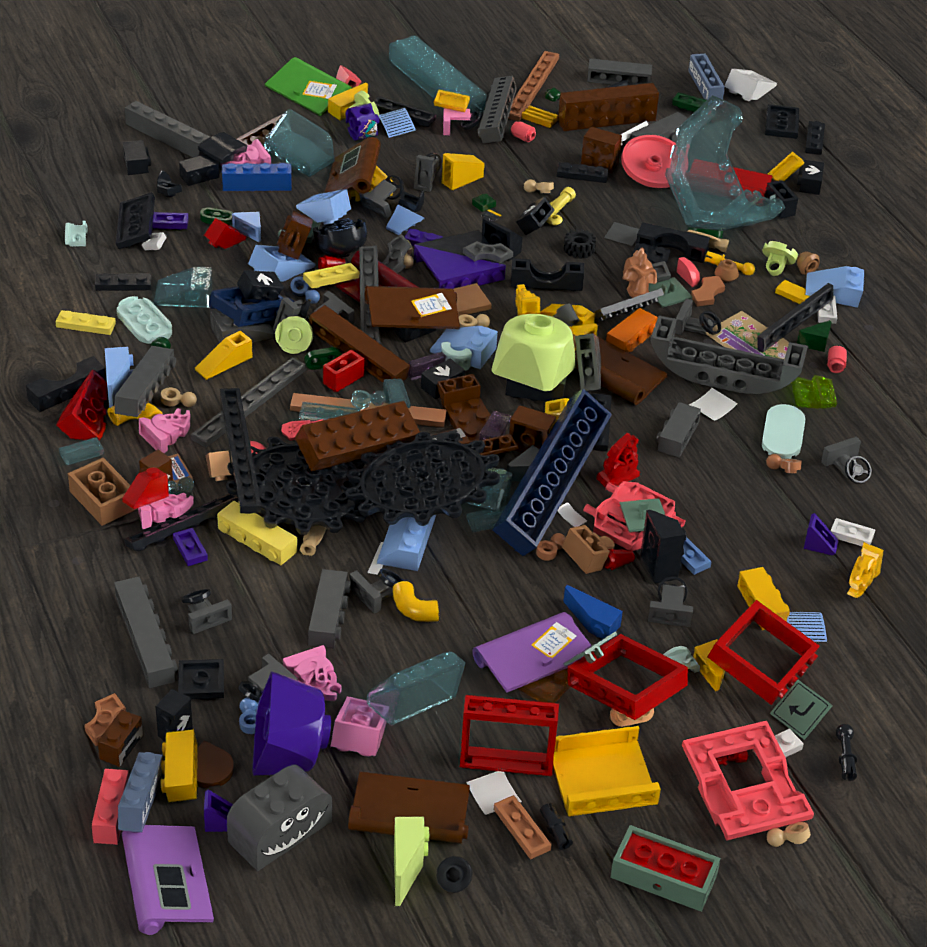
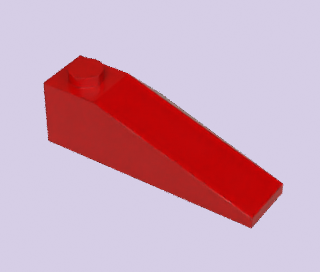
(86, 411)

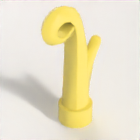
(565, 197)

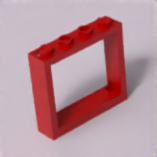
(750, 675)
(583, 679)
(509, 712)

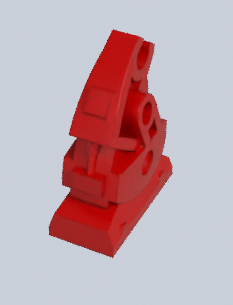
(621, 462)

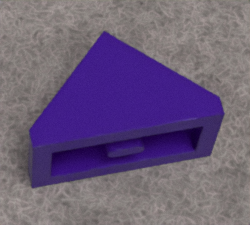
(819, 537)
(215, 812)

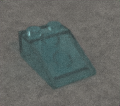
(185, 288)

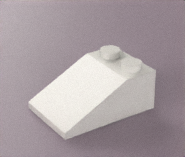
(748, 84)

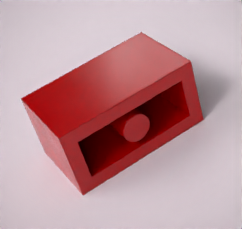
(343, 370)

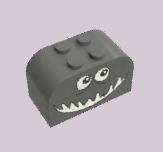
(277, 816)

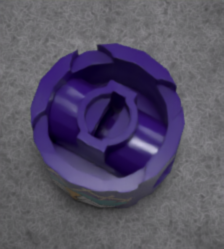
(362, 121)

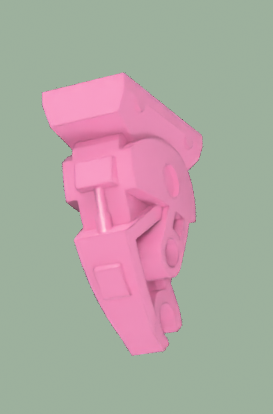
(255, 155)
(164, 429)
(168, 507)
(314, 670)

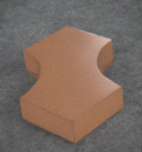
(705, 294)
(106, 712)

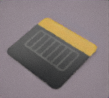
(491, 215)

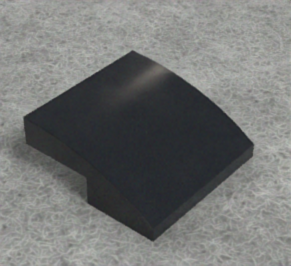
(222, 147)

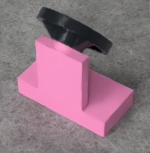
(466, 117)

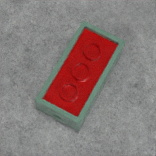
(665, 868)

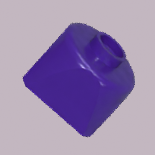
(289, 726)

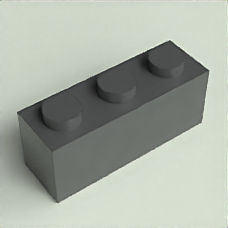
(678, 429)

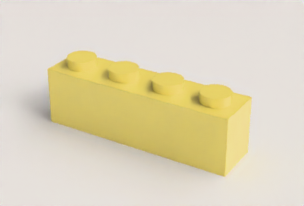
(251, 530)

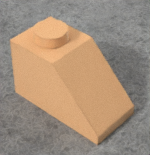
(217, 465)

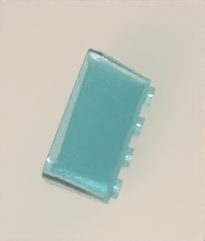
(300, 143)
(417, 688)

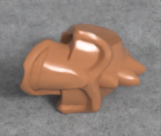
(639, 273)

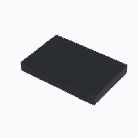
(782, 121)

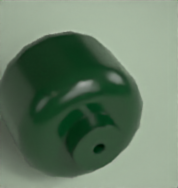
(552, 94)
(161, 342)

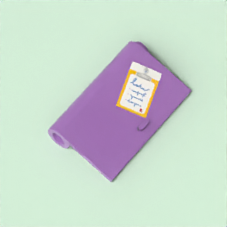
(532, 651)

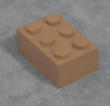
(100, 490)

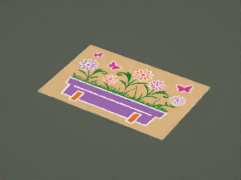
(741, 334)

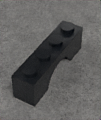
(692, 245)
(566, 278)
(48, 393)

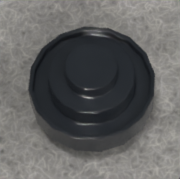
(454, 874)

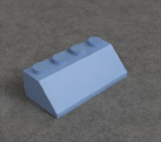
(326, 206)
(405, 544)

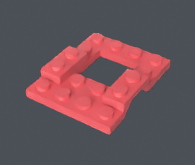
(754, 807)

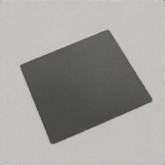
(622, 234)

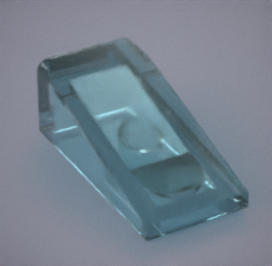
(395, 391)

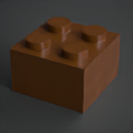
(601, 149)
(530, 427)

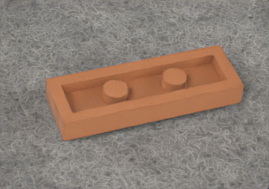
(522, 827)

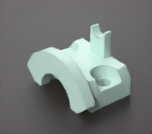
(75, 234)
(462, 357)
(683, 655)

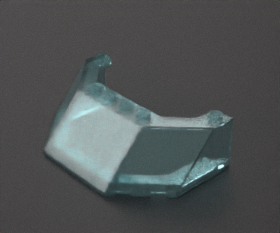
(704, 176)

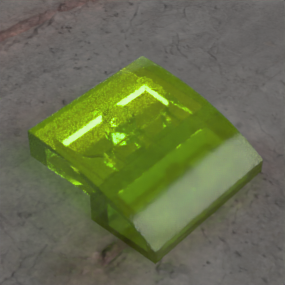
(814, 393)

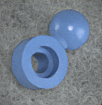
(313, 295)
(247, 719)

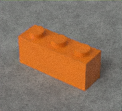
(632, 330)

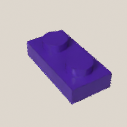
(170, 220)
(415, 236)
(190, 547)

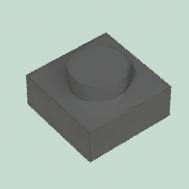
(662, 271)

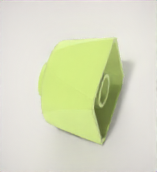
(535, 351)

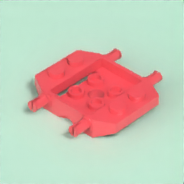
(613, 528)

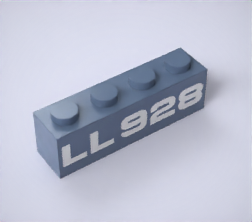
(705, 76)
(140, 792)

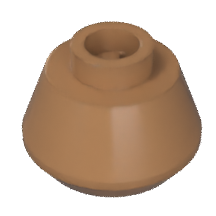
(807, 262)
(727, 270)

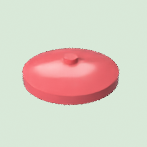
(647, 159)

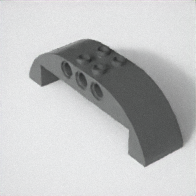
(725, 366)

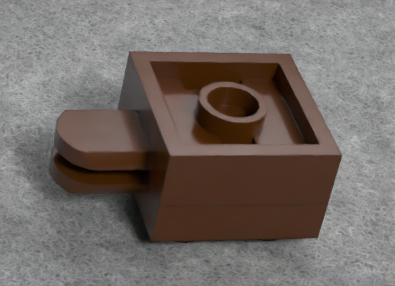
(294, 237)

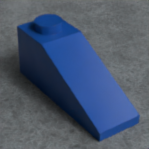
(594, 614)

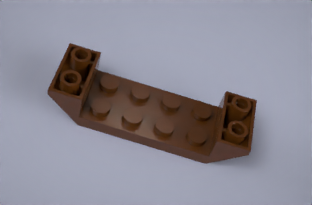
(467, 411)

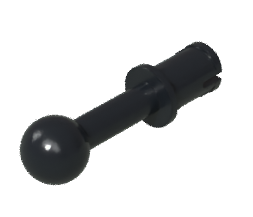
(847, 760)

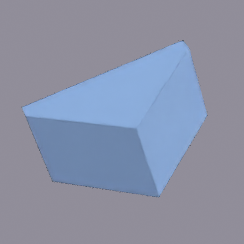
(248, 224)

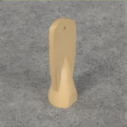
(720, 244)
(312, 539)

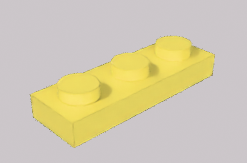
(331, 275)
(85, 322)

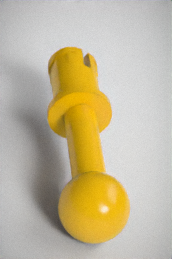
(746, 268)

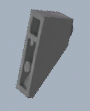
(589, 361)

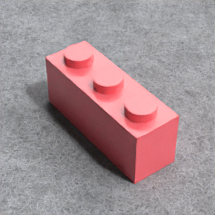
(106, 812)

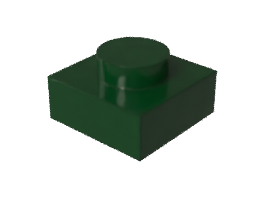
(484, 202)

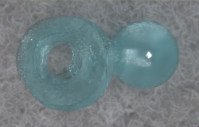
(362, 399)
(185, 485)

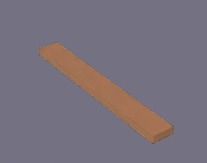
(533, 84)
(421, 415)

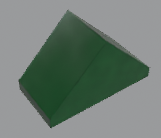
(815, 336)

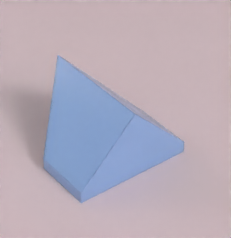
(402, 220)

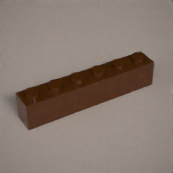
(346, 337)

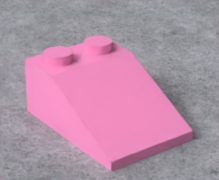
(358, 728)

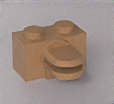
(587, 548)

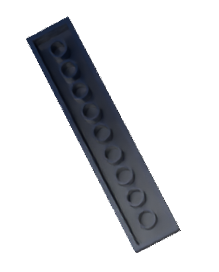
(552, 473)

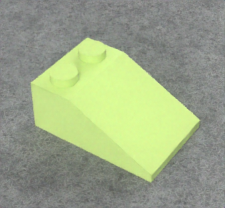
(408, 853)

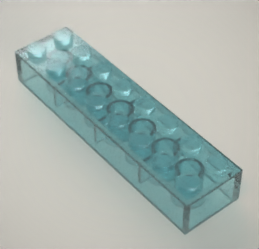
(433, 71)

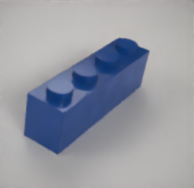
(256, 177)

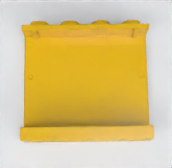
(603, 772)

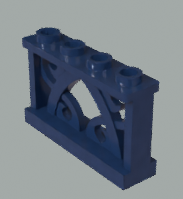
(231, 301)

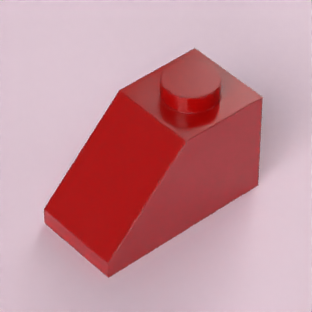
(223, 235)
(147, 488)

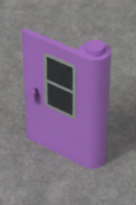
(161, 877)

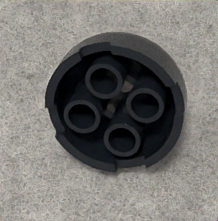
(341, 237)

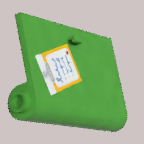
(306, 85)

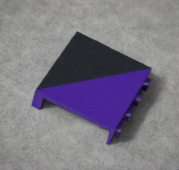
(453, 267)

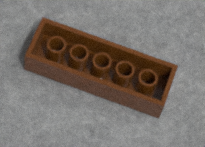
(608, 106)
(351, 435)

